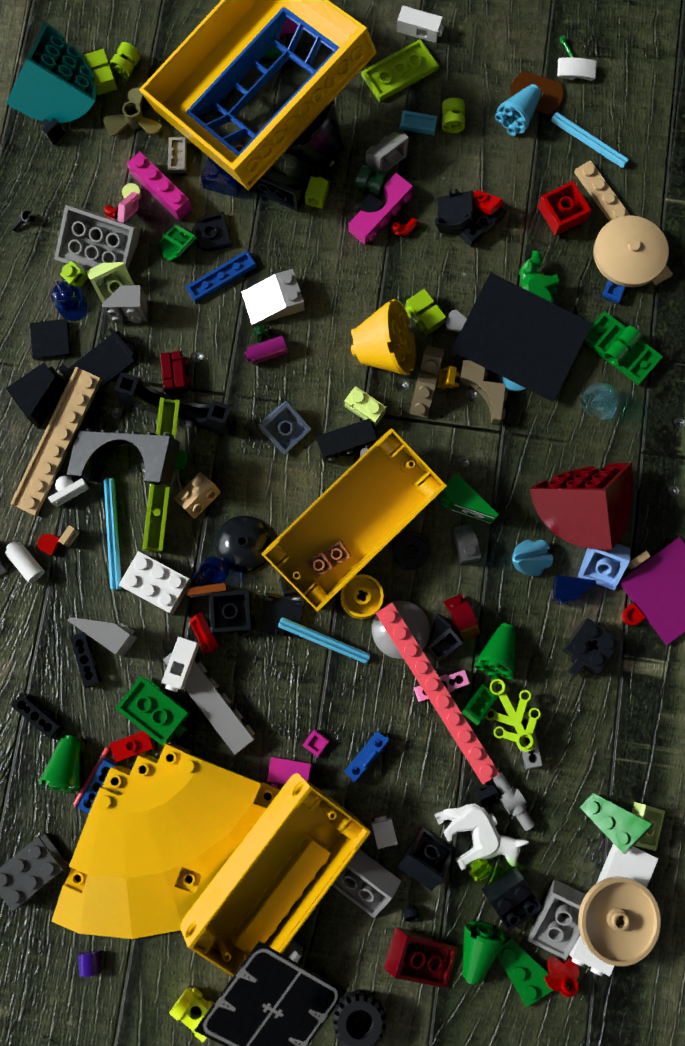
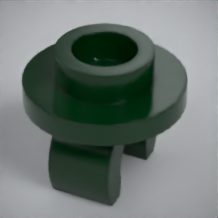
(261, 330)

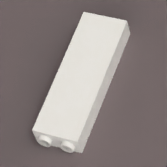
(633, 865)

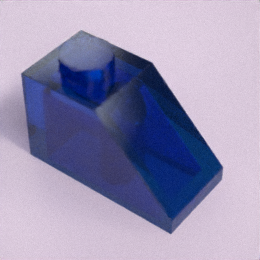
(568, 589)

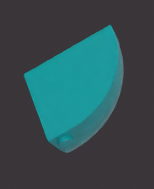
(53, 80)

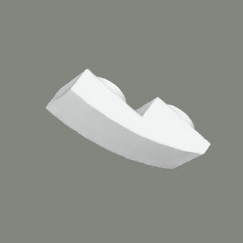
(576, 68)

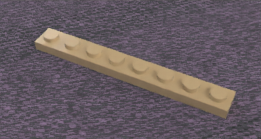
(608, 201)

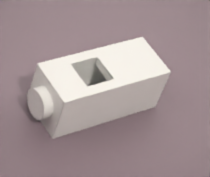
(419, 24)
(180, 664)

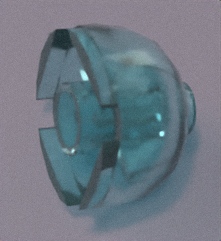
(600, 400)

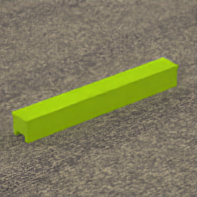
(159, 495)

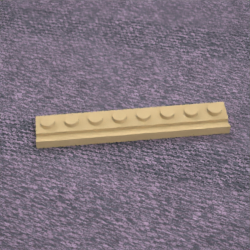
(56, 441)

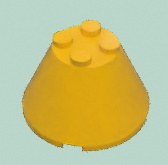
(385, 340)

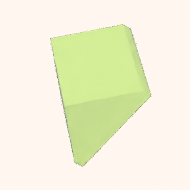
(654, 816)

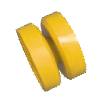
(365, 586)

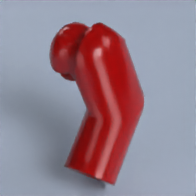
(404, 230)

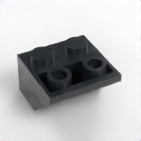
(512, 898)

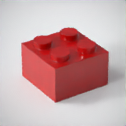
(564, 208)

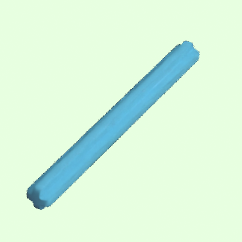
(112, 534)

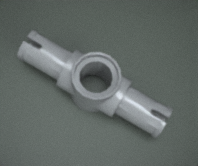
(513, 801)

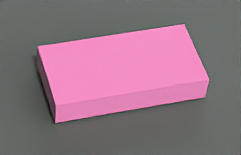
(128, 207)

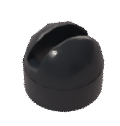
(411, 914)

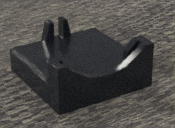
(456, 211)
(281, 607)

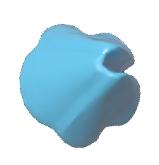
(532, 557)

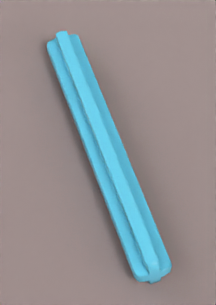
(589, 139)
(324, 640)

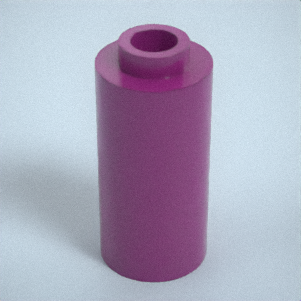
(266, 350)

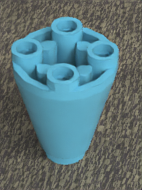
(518, 110)

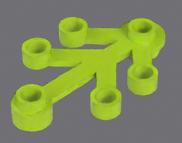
(514, 718)

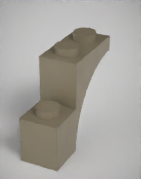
(426, 381)
(493, 393)

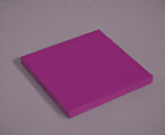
(660, 590)

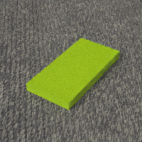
(399, 70)

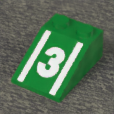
(465, 501)

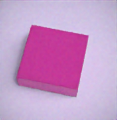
(316, 743)

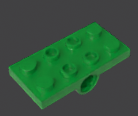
(622, 347)

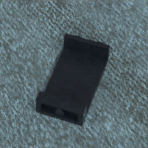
(105, 360)

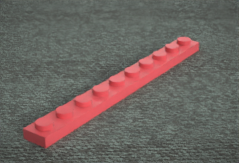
(437, 693)

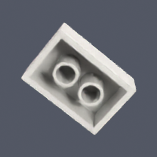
(155, 583)

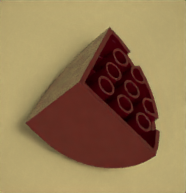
(587, 504)

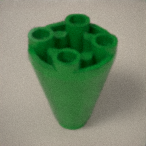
(499, 653)

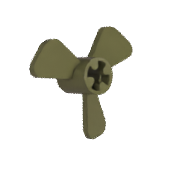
(131, 117)

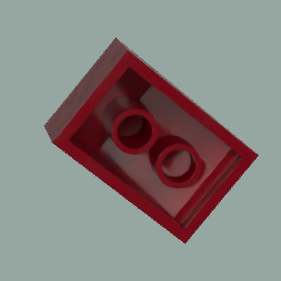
(420, 958)

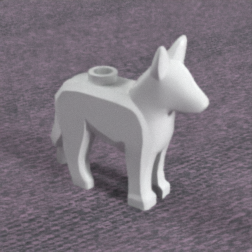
(484, 835)

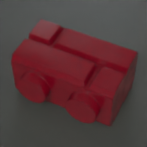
(174, 372)

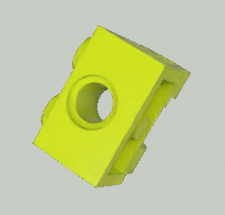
(183, 1009)

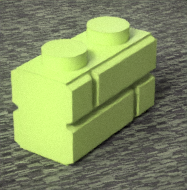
(365, 406)

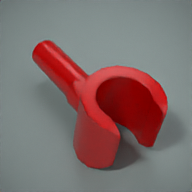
(110, 211)

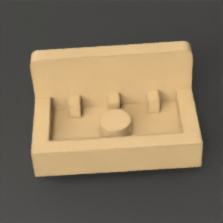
(197, 495)

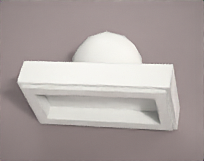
(67, 490)

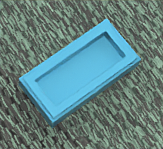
(418, 122)

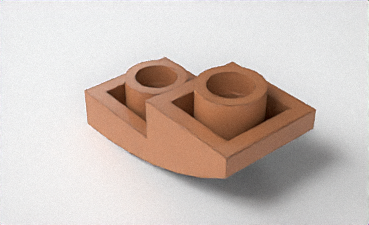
(328, 558)

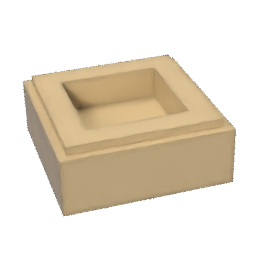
(68, 536)
(638, 560)

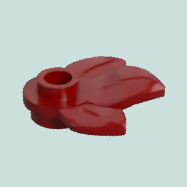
(561, 974)

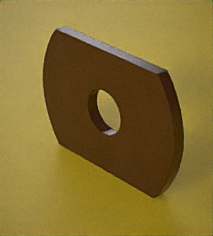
(551, 91)

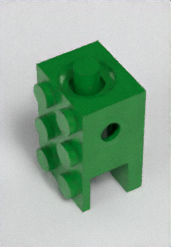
(154, 711)

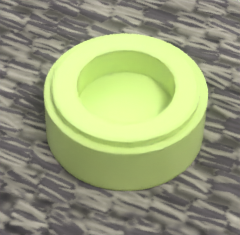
(129, 188)

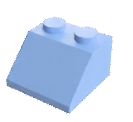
(605, 566)

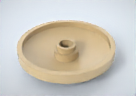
(630, 251)
(619, 921)

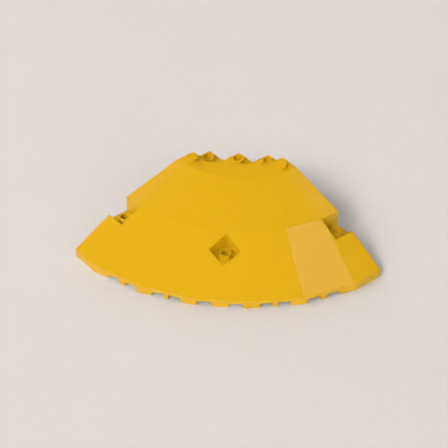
(149, 837)

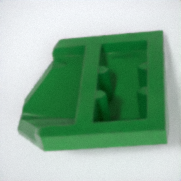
(175, 242)

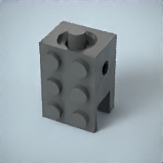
(30, 871)

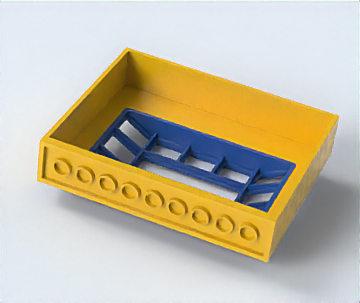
(224, 52)

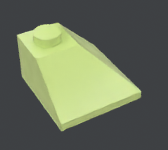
(108, 278)

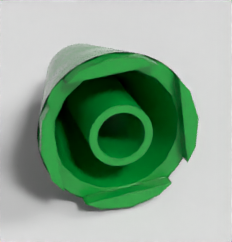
(63, 768)
(480, 950)

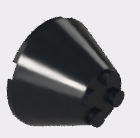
(320, 140)

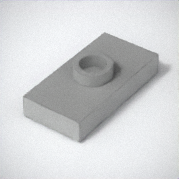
(177, 155)

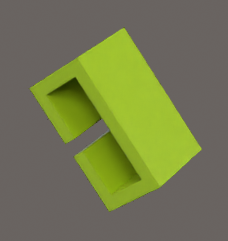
(101, 70)
(426, 316)

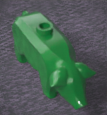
(536, 282)

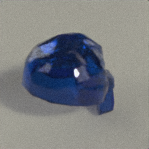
(212, 570)

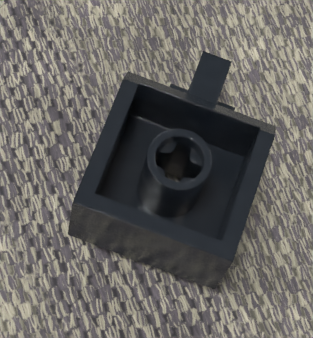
(578, 647)

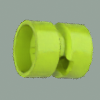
(125, 60)
(453, 115)

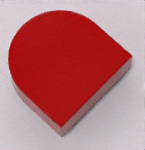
(48, 543)
(632, 615)

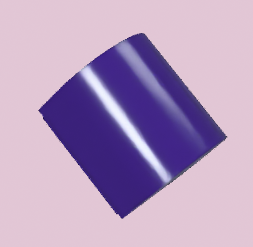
(89, 963)

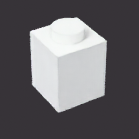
(384, 832)

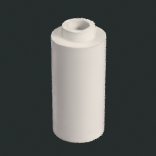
(24, 561)

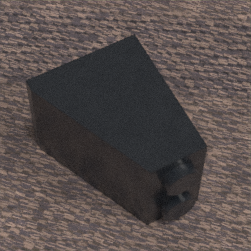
(37, 393)

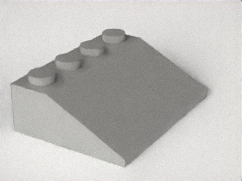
(95, 238)

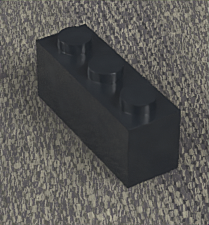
(346, 440)

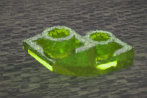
(480, 870)

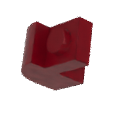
(462, 617)

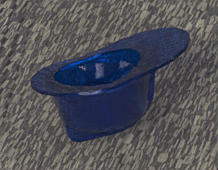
(69, 301)

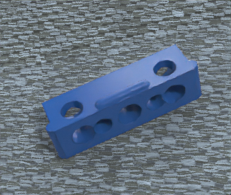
(366, 756)
(92, 787)

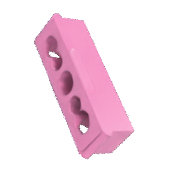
(445, 678)

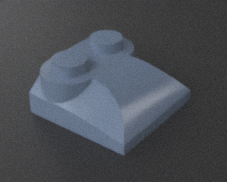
(284, 427)

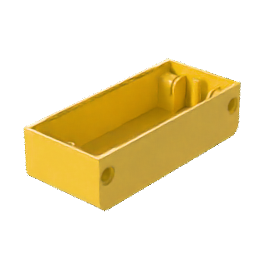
(362, 510)
(257, 859)

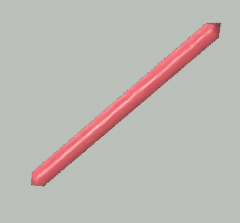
(91, 776)

